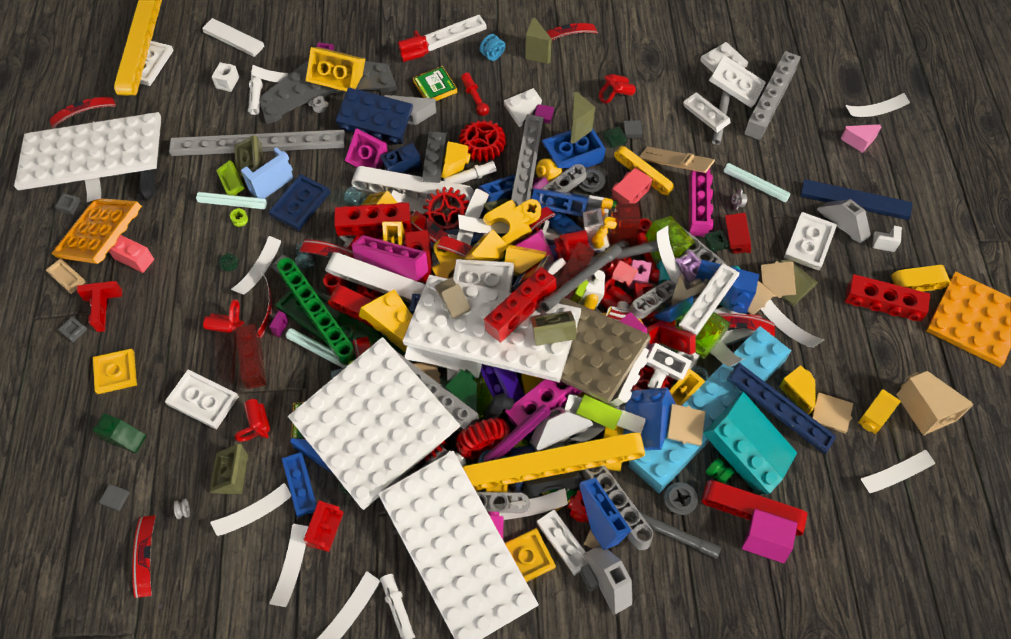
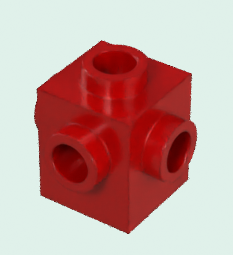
(578, 511)

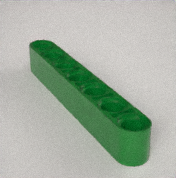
(319, 317)

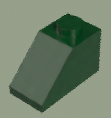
(463, 387)
(119, 433)

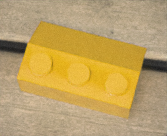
(334, 69)

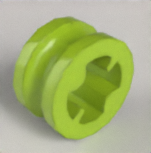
(238, 222)

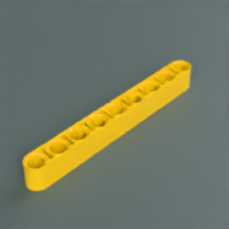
(137, 47)
(555, 461)

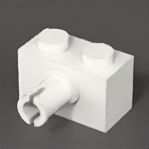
(665, 364)

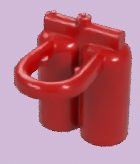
(413, 47)
(620, 86)
(566, 242)
(613, 295)
(222, 322)
(257, 421)

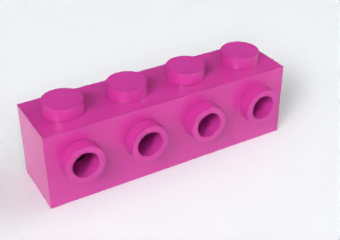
(700, 203)
(391, 257)

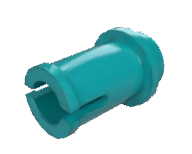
(663, 273)

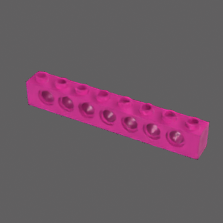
(550, 388)

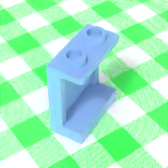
(270, 176)

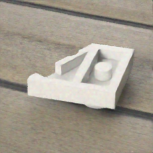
(522, 104)

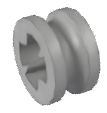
(181, 509)

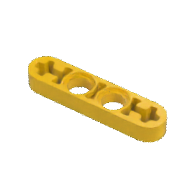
(631, 161)

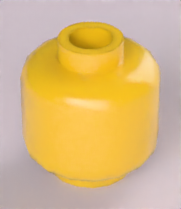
(547, 169)

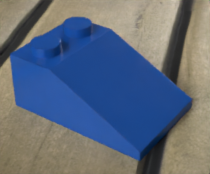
(586, 151)
(741, 292)
(655, 408)

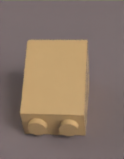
(931, 402)

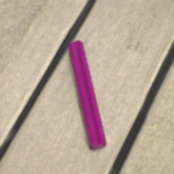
(518, 433)

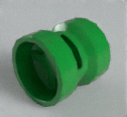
(720, 471)

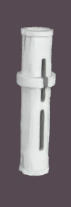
(254, 99)
(473, 173)
(395, 602)

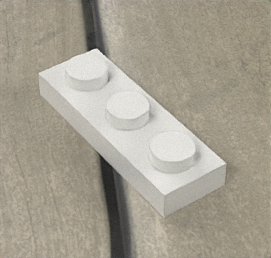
(706, 112)
(563, 541)

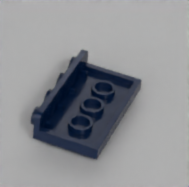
(374, 115)

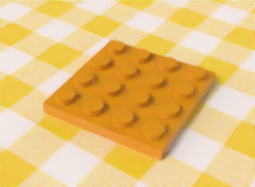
(97, 230)
(974, 319)

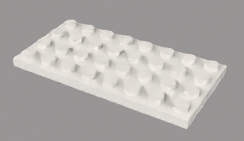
(89, 151)
(467, 337)
(457, 549)

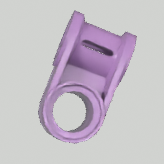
(688, 265)

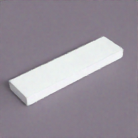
(455, 32)
(233, 37)
(709, 299)

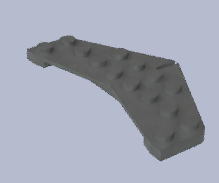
(296, 91)

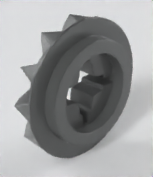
(599, 181)
(683, 490)

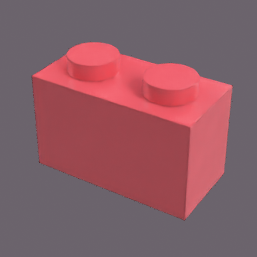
(632, 187)
(131, 254)

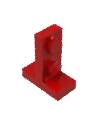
(97, 296)
(673, 337)

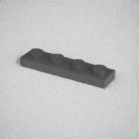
(434, 157)

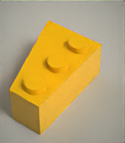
(388, 316)

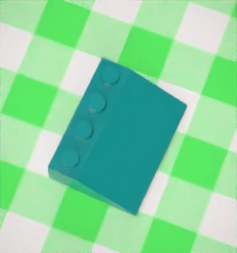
(751, 445)

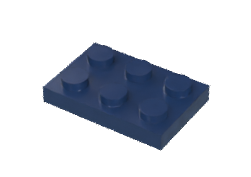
(299, 202)

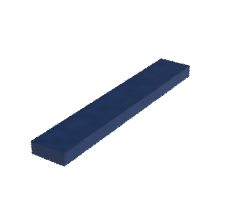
(868, 201)
(781, 408)

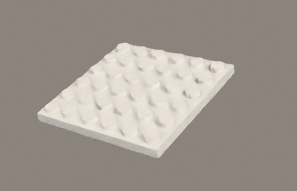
(373, 422)

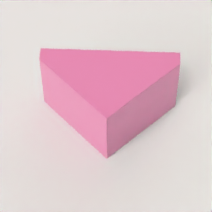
(860, 136)

